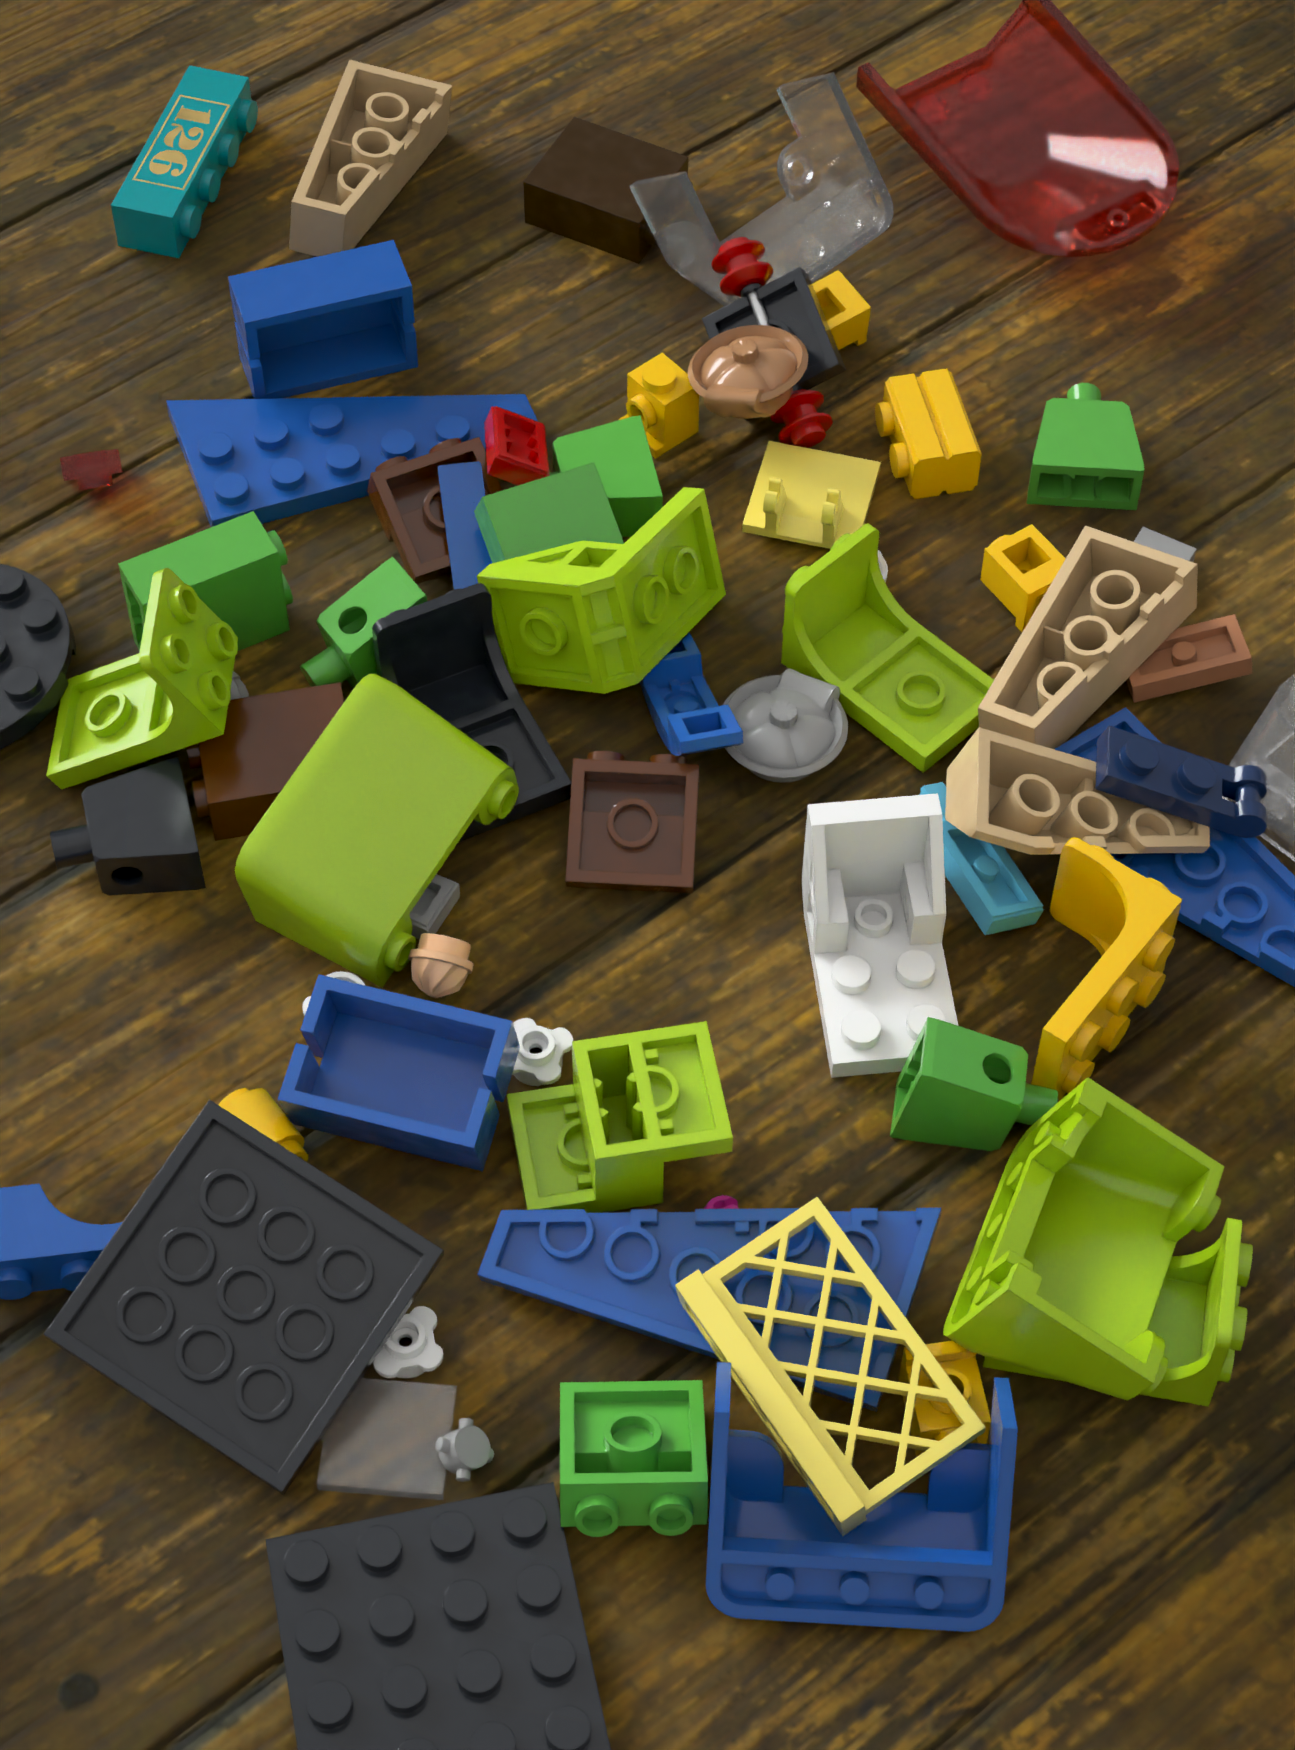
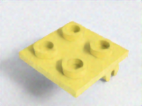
(810, 495)

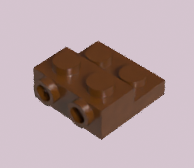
(411, 508)
(632, 823)

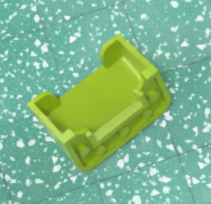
(369, 828)
(1084, 1245)

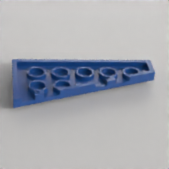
(314, 451)
(1230, 891)
(629, 1263)

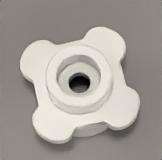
(542, 1067)
(416, 1358)

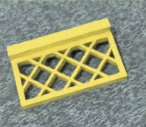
(776, 1397)

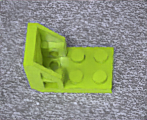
(604, 610)

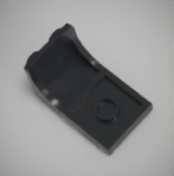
(453, 665)

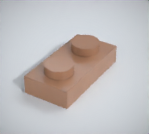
(1192, 659)

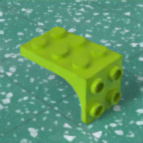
(887, 665)
(152, 700)
(1195, 1318)

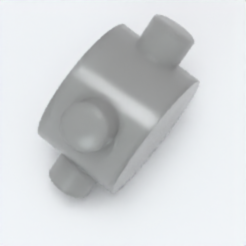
(464, 1450)

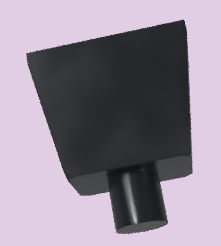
(136, 833)

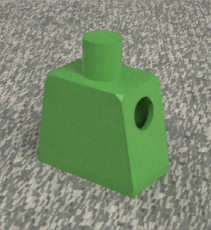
(1086, 453)
(623, 466)
(349, 624)
(965, 1089)

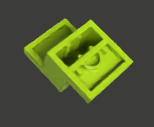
(627, 1113)

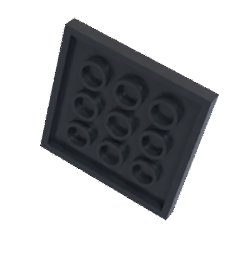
(245, 1296)
(438, 1630)

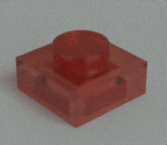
(92, 468)

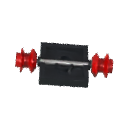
(784, 304)

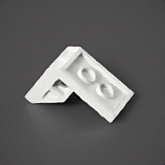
(876, 927)

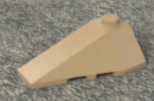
(1043, 797)

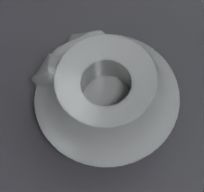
(787, 725)

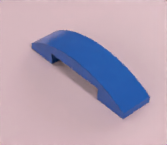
(685, 706)

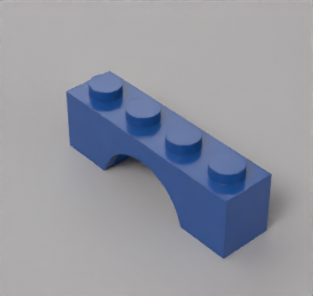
(43, 1245)

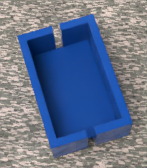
(324, 321)
(400, 1072)

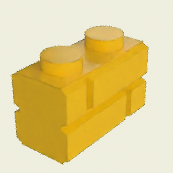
(928, 434)

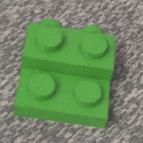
(633, 1456)

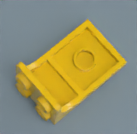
(1133, 930)

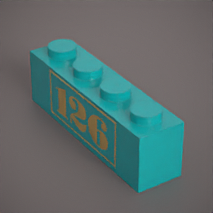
(184, 162)

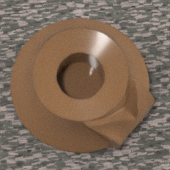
(748, 370)

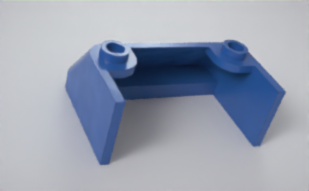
(909, 1565)

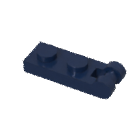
(1181, 783)

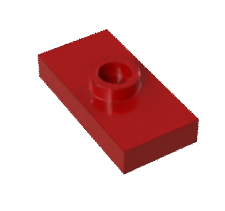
(515, 447)

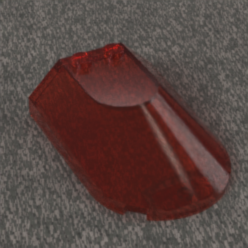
(1038, 138)

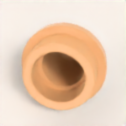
(440, 964)

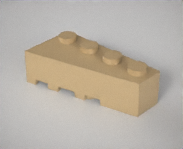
(365, 154)
(1088, 636)

